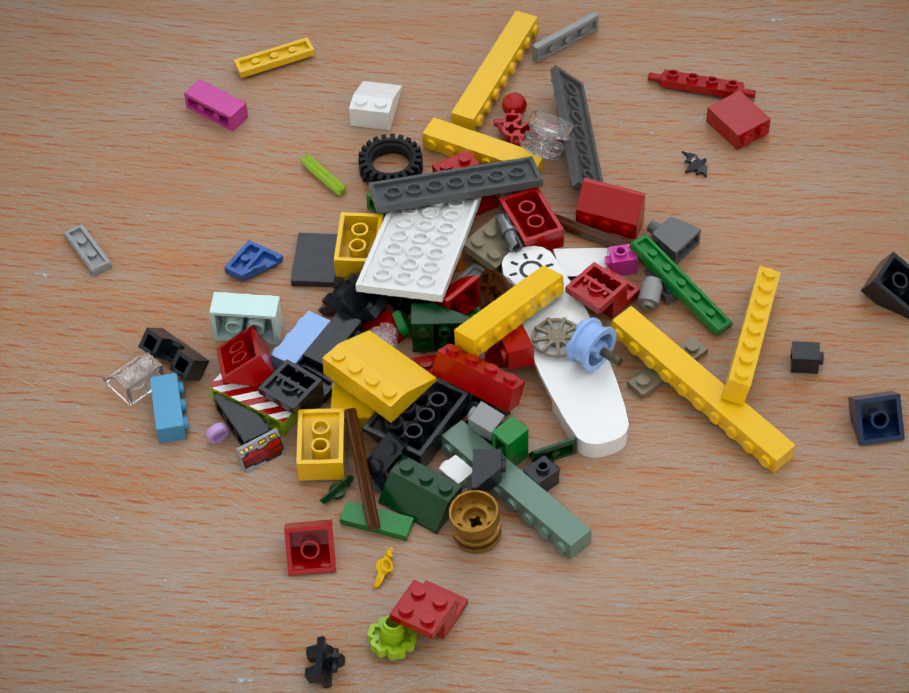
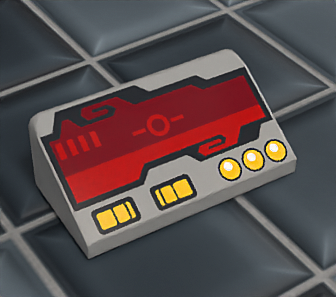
(260, 450)

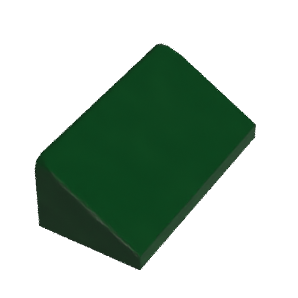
(555, 451)

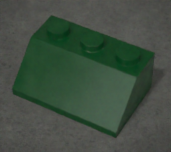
(419, 493)

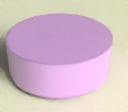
(217, 433)

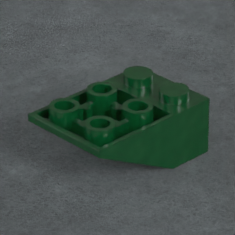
(433, 326)

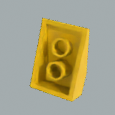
(321, 444)

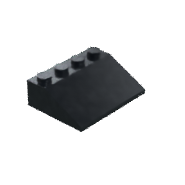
(423, 421)

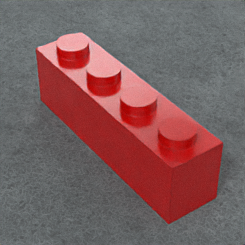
(478, 377)

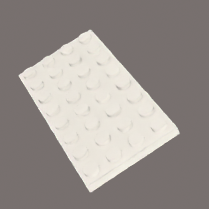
(418, 250)

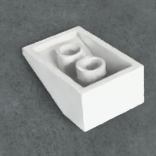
(374, 105)

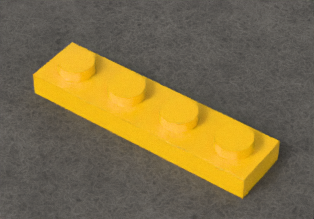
(274, 57)

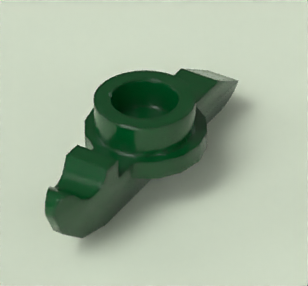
(337, 490)

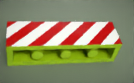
(251, 399)

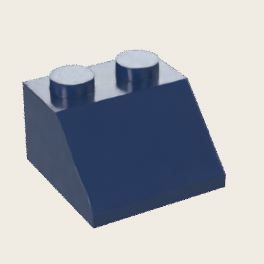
(877, 417)

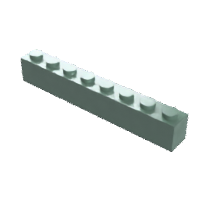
(523, 495)

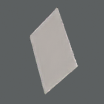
(578, 259)

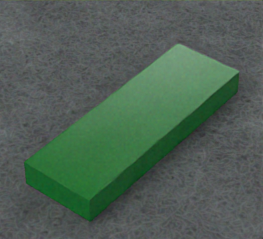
(391, 523)

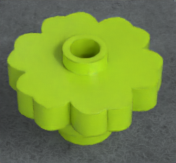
(390, 639)

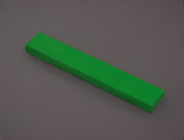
(681, 285)

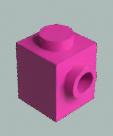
(621, 259)

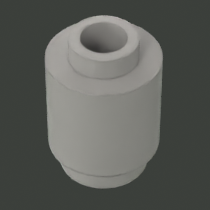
(650, 293)

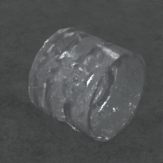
(545, 139)

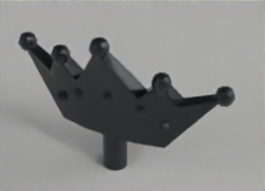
(695, 164)

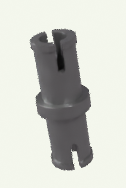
(509, 233)

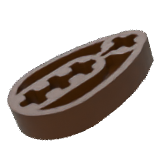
(491, 284)

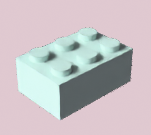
(236, 312)

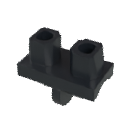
(326, 661)

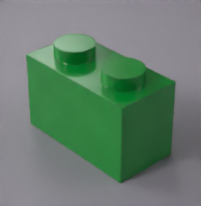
(512, 440)

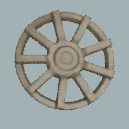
(555, 337)

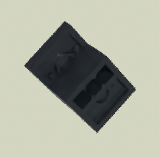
(357, 304)
(297, 387)

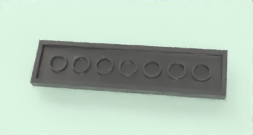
(581, 146)
(455, 184)

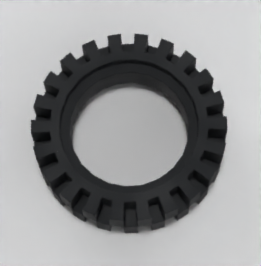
(385, 146)

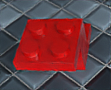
(602, 290)
(428, 609)

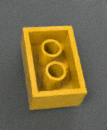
(355, 241)

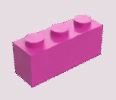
(216, 105)

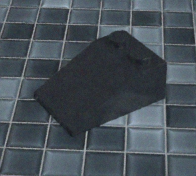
(890, 285)

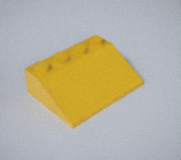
(377, 374)

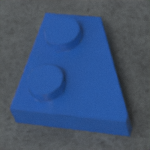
(251, 261)

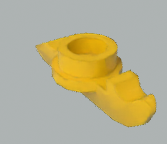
(384, 567)

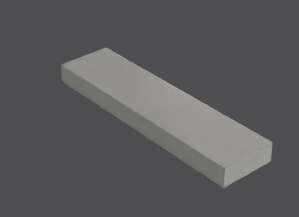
(565, 37)

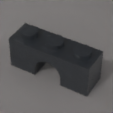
(184, 359)

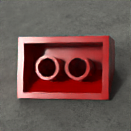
(611, 208)
(533, 219)
(245, 359)

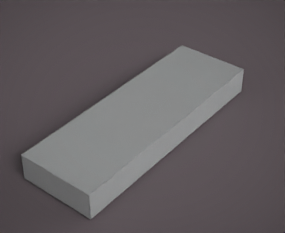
(87, 250)

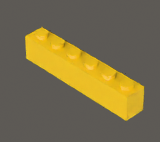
(454, 139)
(509, 311)

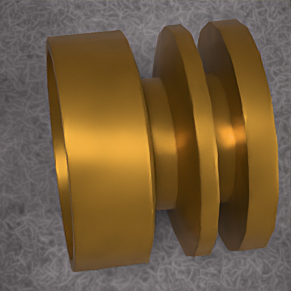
(475, 521)

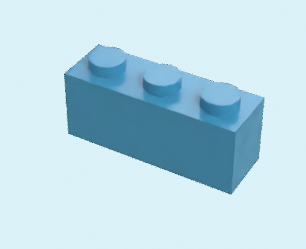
(169, 408)

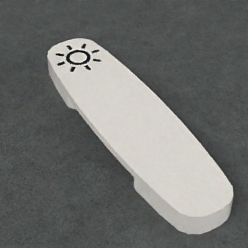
(582, 401)

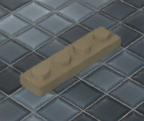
(649, 380)

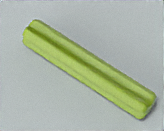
(323, 175)

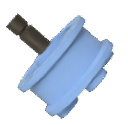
(592, 345)

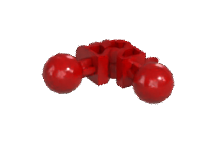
(511, 125)

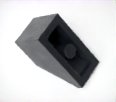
(487, 469)

